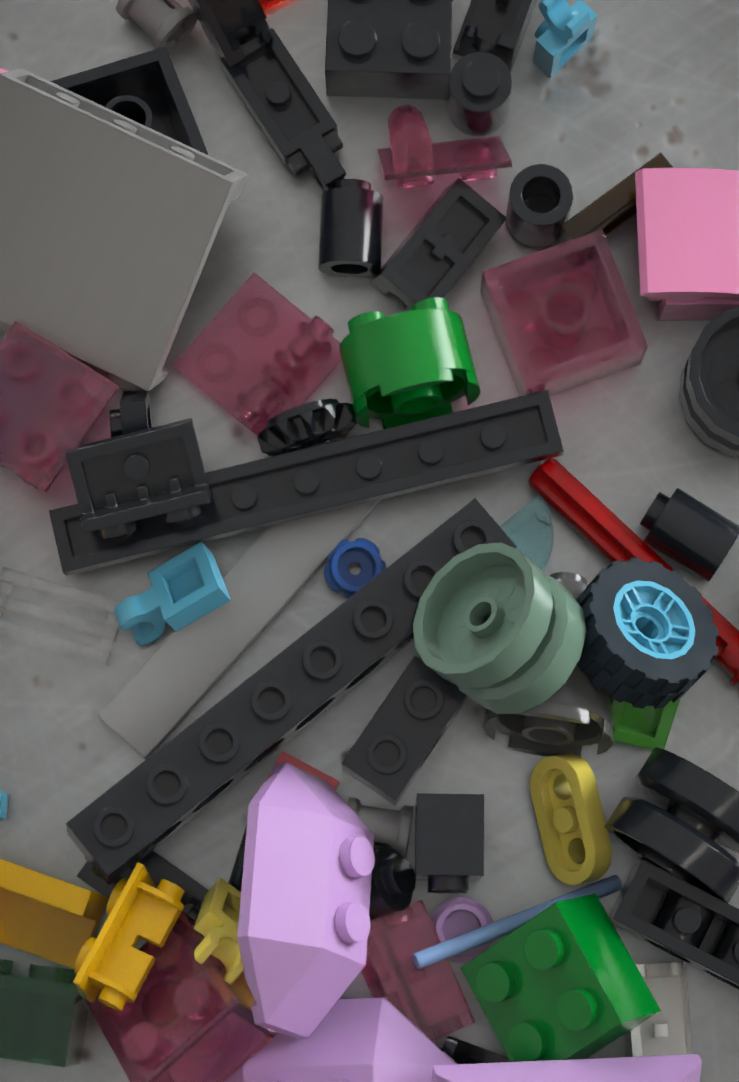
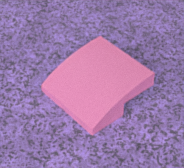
(688, 233)

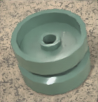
(499, 628)

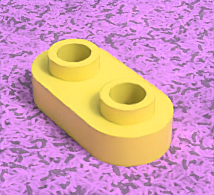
(570, 819)

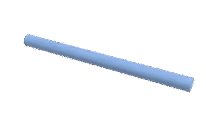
(506, 925)

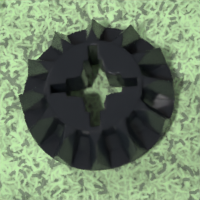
(307, 426)

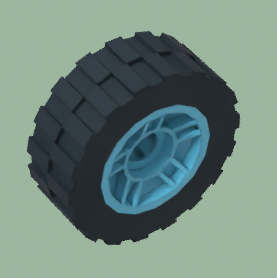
(645, 633)

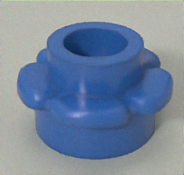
(345, 553)

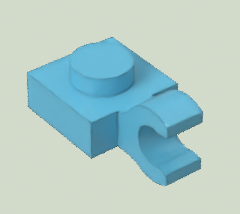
(562, 33)
(179, 595)

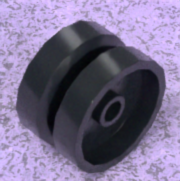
(712, 384)
(686, 832)

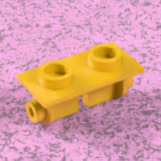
(111, 959)

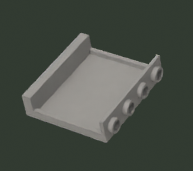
(101, 227)

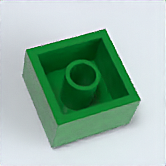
(560, 984)

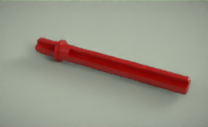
(617, 541)

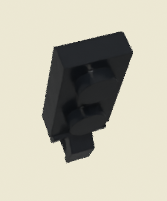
(288, 110)

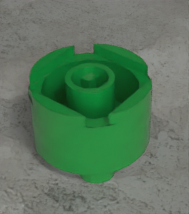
(408, 364)

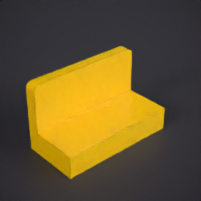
(46, 914)

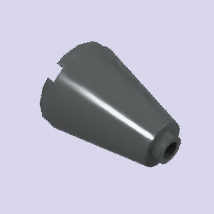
(569, 718)

